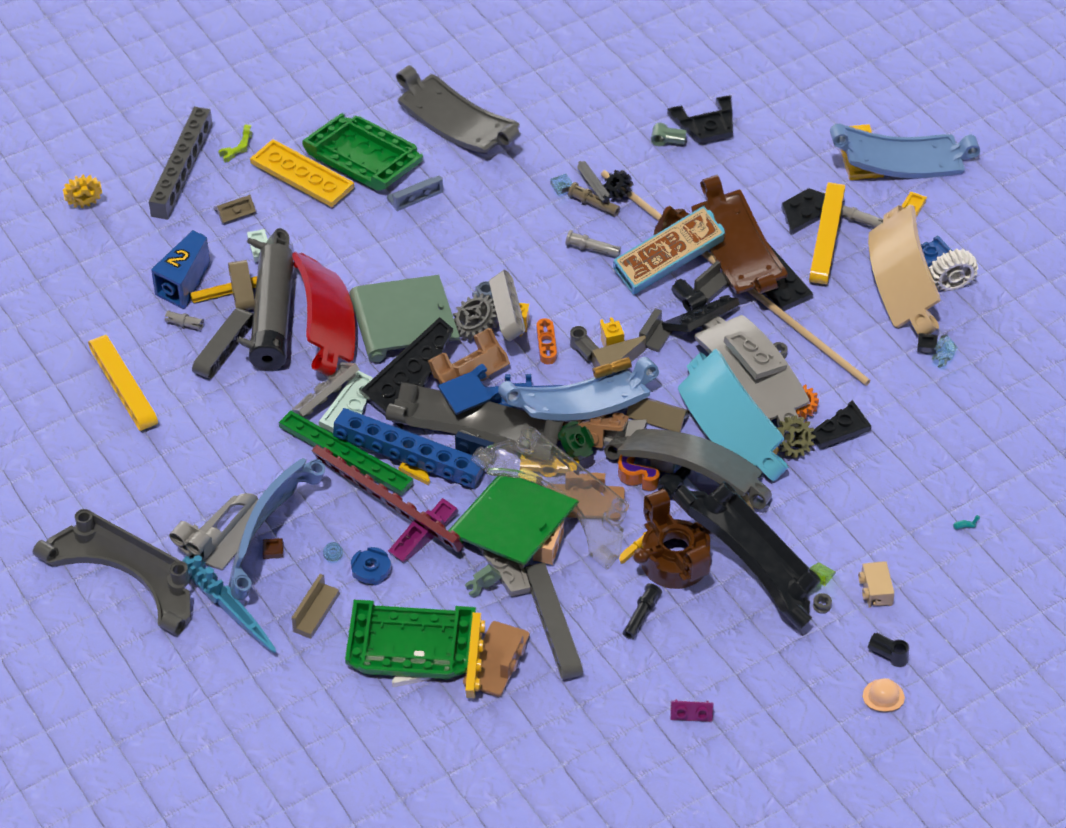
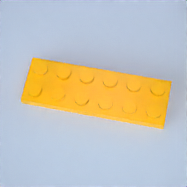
(302, 173)

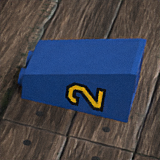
(181, 269)

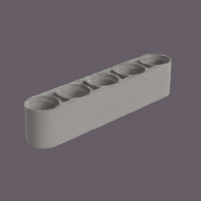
(507, 305)

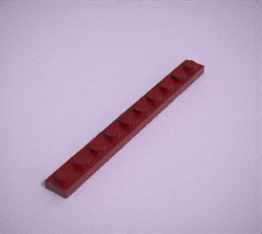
(393, 500)

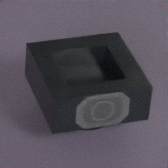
(927, 343)

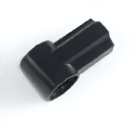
(690, 298)
(895, 650)

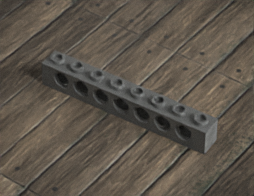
(180, 163)

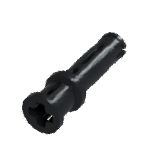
(645, 604)

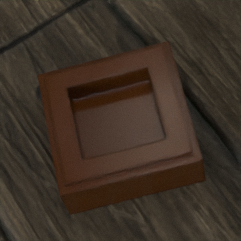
(273, 548)

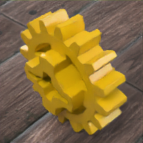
(82, 191)

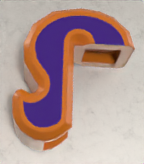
(637, 474)

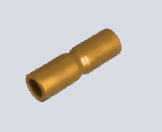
(614, 367)

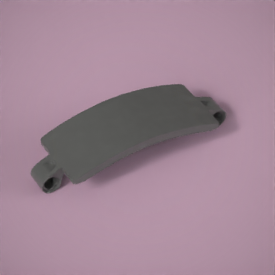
(453, 115)
(696, 454)

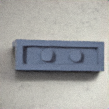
(416, 193)

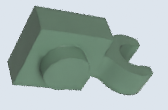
(483, 578)

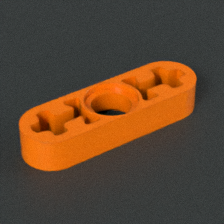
(543, 347)

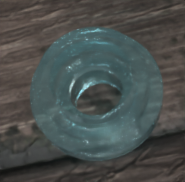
(332, 551)

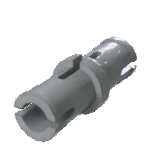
(184, 320)

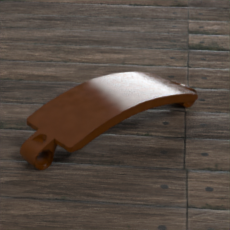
(744, 253)

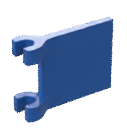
(468, 391)

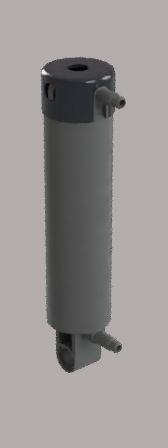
(271, 303)

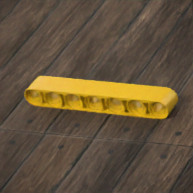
(827, 233)
(123, 382)

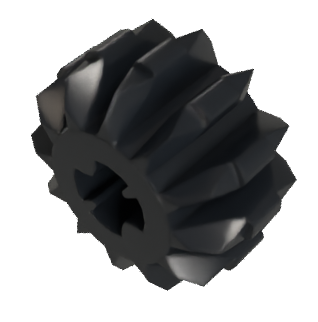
(618, 184)

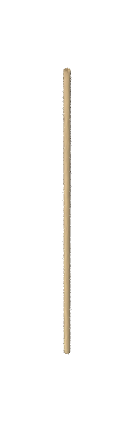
(765, 301)

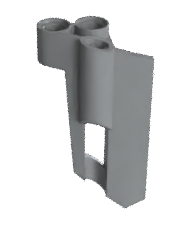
(210, 543)

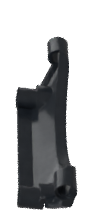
(756, 544)

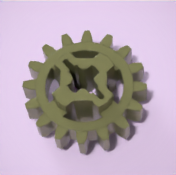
(802, 436)

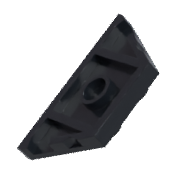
(803, 209)

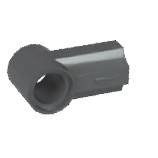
(581, 342)

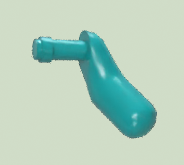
(966, 524)

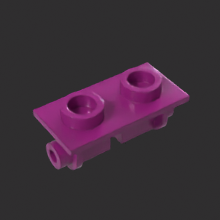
(691, 711)

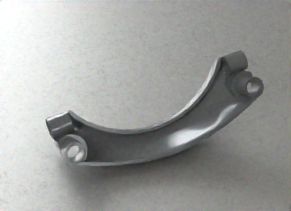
(494, 422)

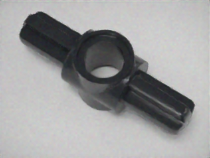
(673, 481)

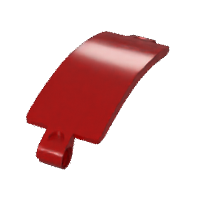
(328, 314)

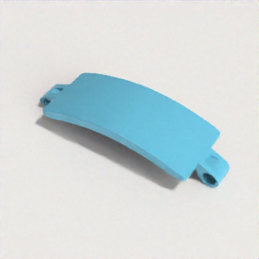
(730, 413)

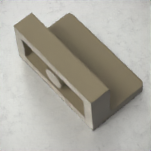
(235, 208)

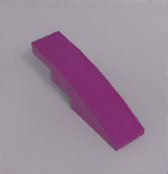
(416, 537)

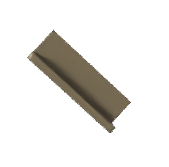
(658, 414)
(314, 608)

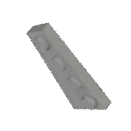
(322, 390)
(512, 573)

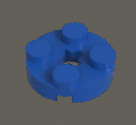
(371, 575)

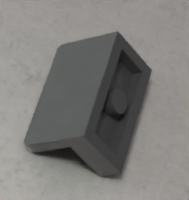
(711, 282)
(654, 331)

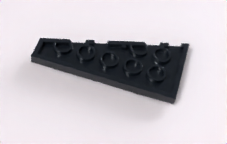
(408, 367)

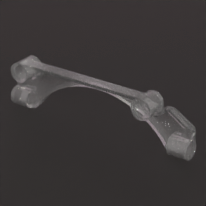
(545, 464)

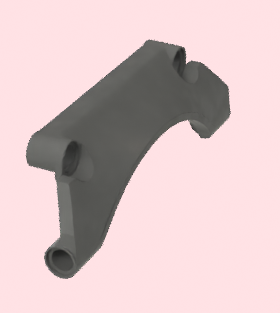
(107, 544)

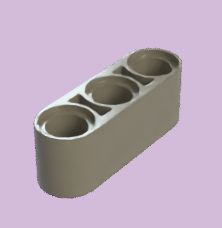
(241, 285)

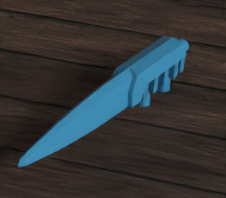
(218, 593)

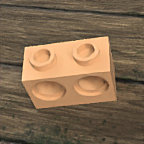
(549, 549)

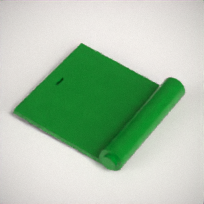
(513, 518)

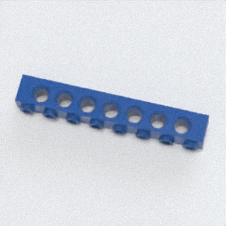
(407, 447)

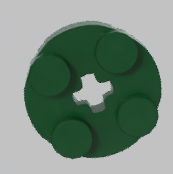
(568, 437)

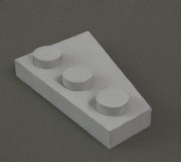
(752, 357)

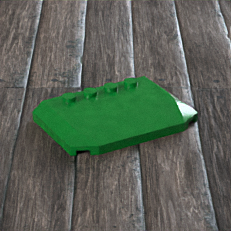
(363, 151)
(387, 636)

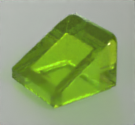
(823, 572)

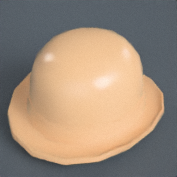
(883, 695)

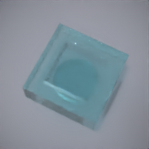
(561, 183)

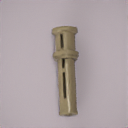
(586, 196)

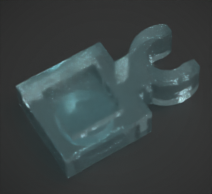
(946, 349)

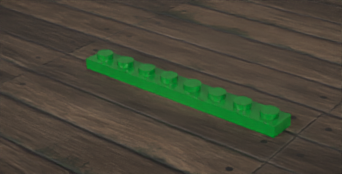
(366, 463)

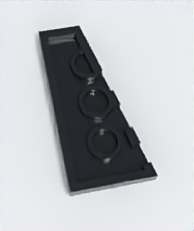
(699, 316)

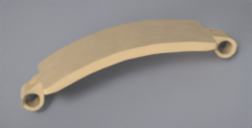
(903, 271)

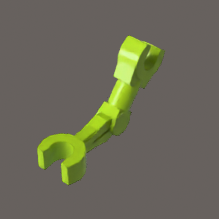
(242, 147)

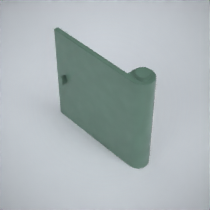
(399, 312)

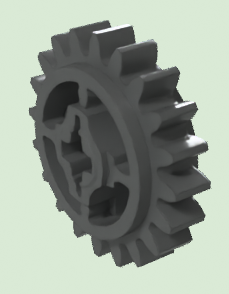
(475, 316)

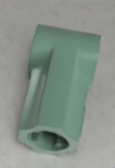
(662, 134)

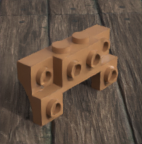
(488, 353)

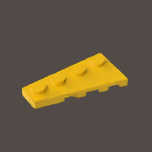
(475, 648)

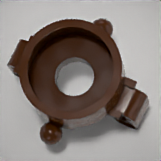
(663, 565)

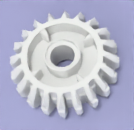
(953, 270)

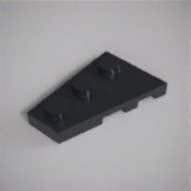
(843, 426)

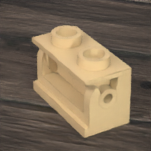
(876, 584)

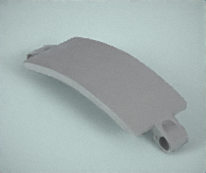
(775, 394)

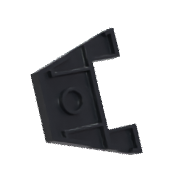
(706, 126)

